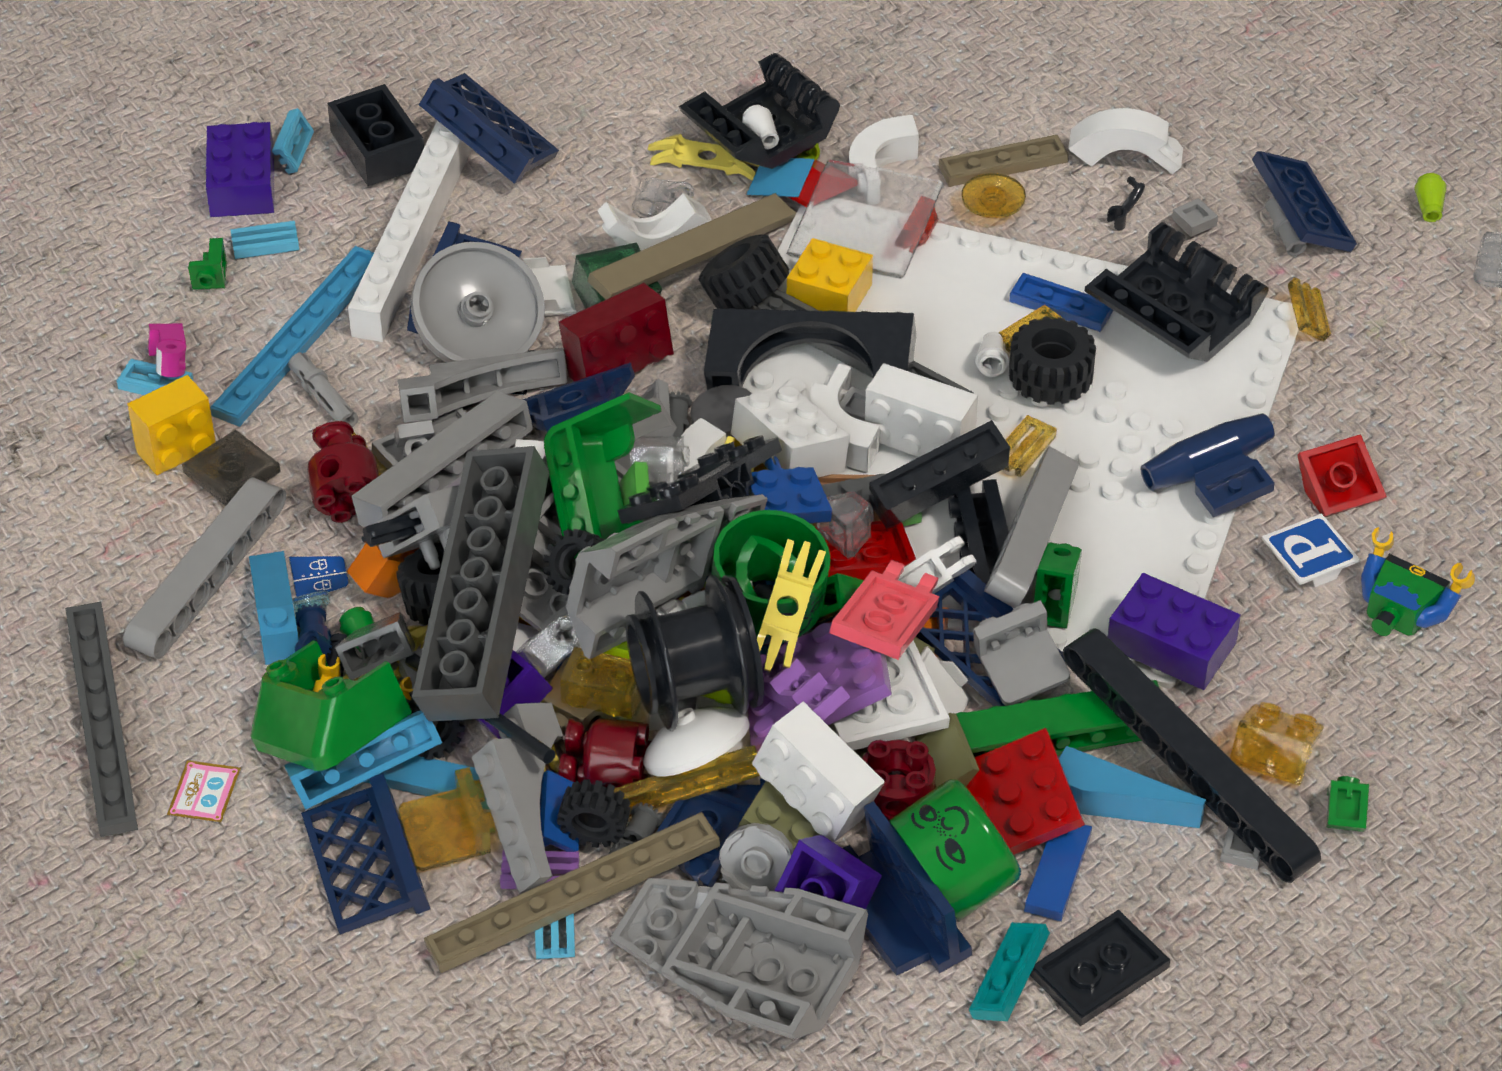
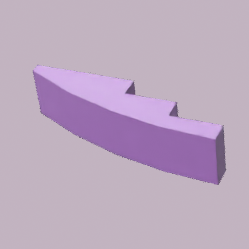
(796, 684)

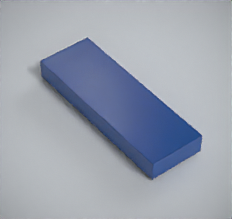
(1066, 302)
(1057, 873)

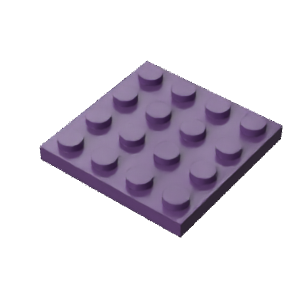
(840, 662)

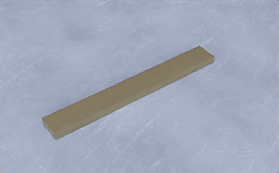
(691, 246)
(571, 892)

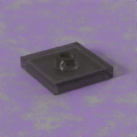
(228, 465)

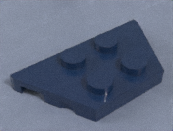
(578, 397)
(724, 812)

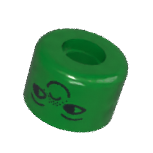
(752, 551)
(958, 847)

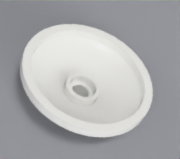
(698, 739)

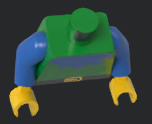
(1405, 595)

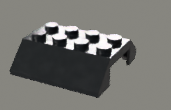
(797, 105)
(1184, 299)

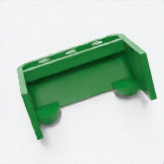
(583, 466)
(327, 724)

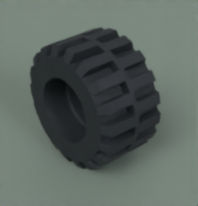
(744, 273)
(1052, 360)
(418, 584)

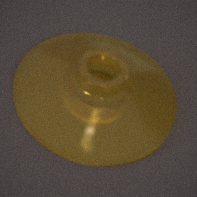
(993, 195)

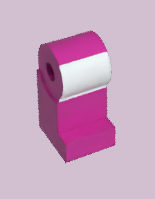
(169, 347)

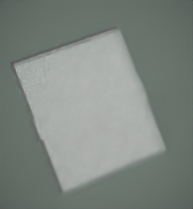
(870, 213)

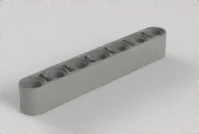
(1032, 527)
(204, 568)

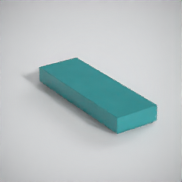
(1009, 971)

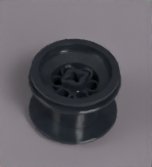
(695, 651)

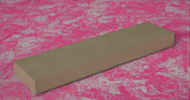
(1004, 159)

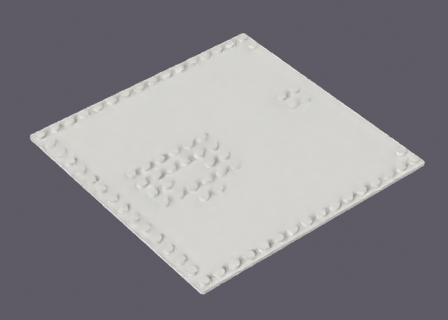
(1135, 409)

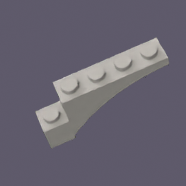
(474, 380)
(513, 790)

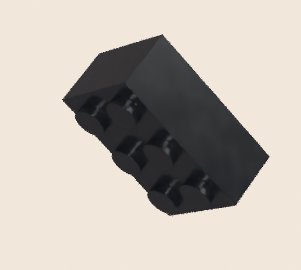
(375, 134)

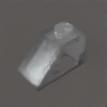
(849, 523)

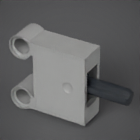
(415, 526)

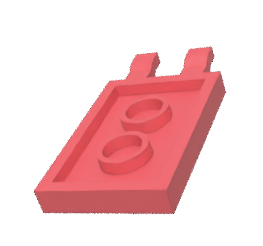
(886, 611)

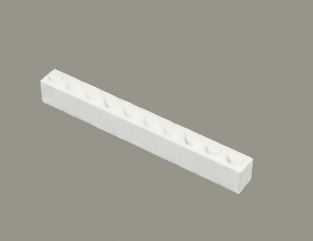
(407, 235)

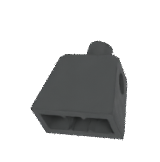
(378, 642)

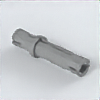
(316, 382)

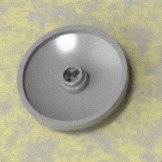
(477, 303)

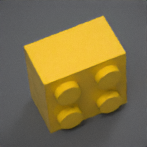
(831, 277)
(171, 424)

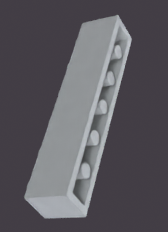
(441, 459)

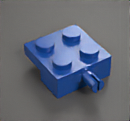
(792, 491)

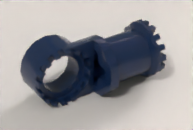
(312, 625)

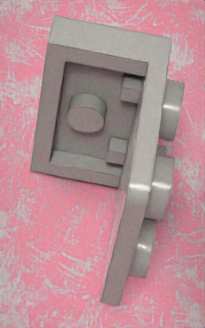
(1020, 653)

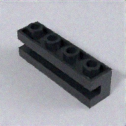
(939, 474)
(980, 525)

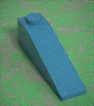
(274, 605)
(394, 746)
(1124, 794)

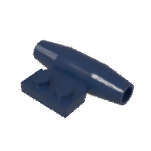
(1217, 464)

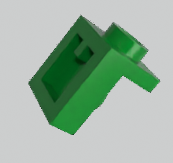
(212, 270)
(1347, 804)

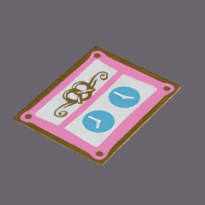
(204, 791)

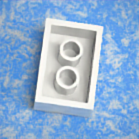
(917, 411)
(803, 430)
(817, 772)

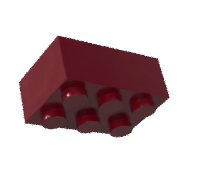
(617, 332)

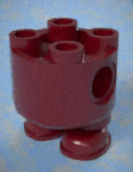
(339, 469)
(610, 751)
(906, 770)

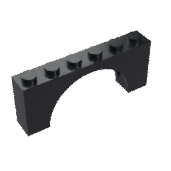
(747, 336)

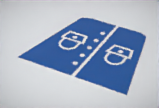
(318, 574)

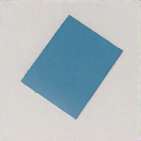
(783, 180)

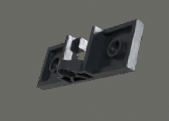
(715, 477)

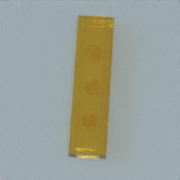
(716, 774)

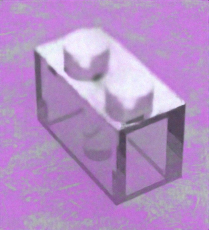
(664, 456)

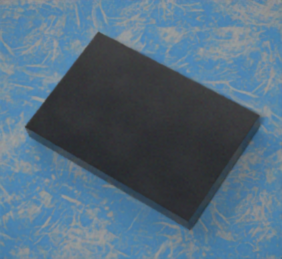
(1100, 967)

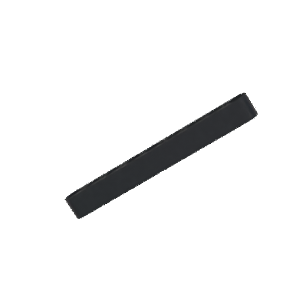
(1192, 755)

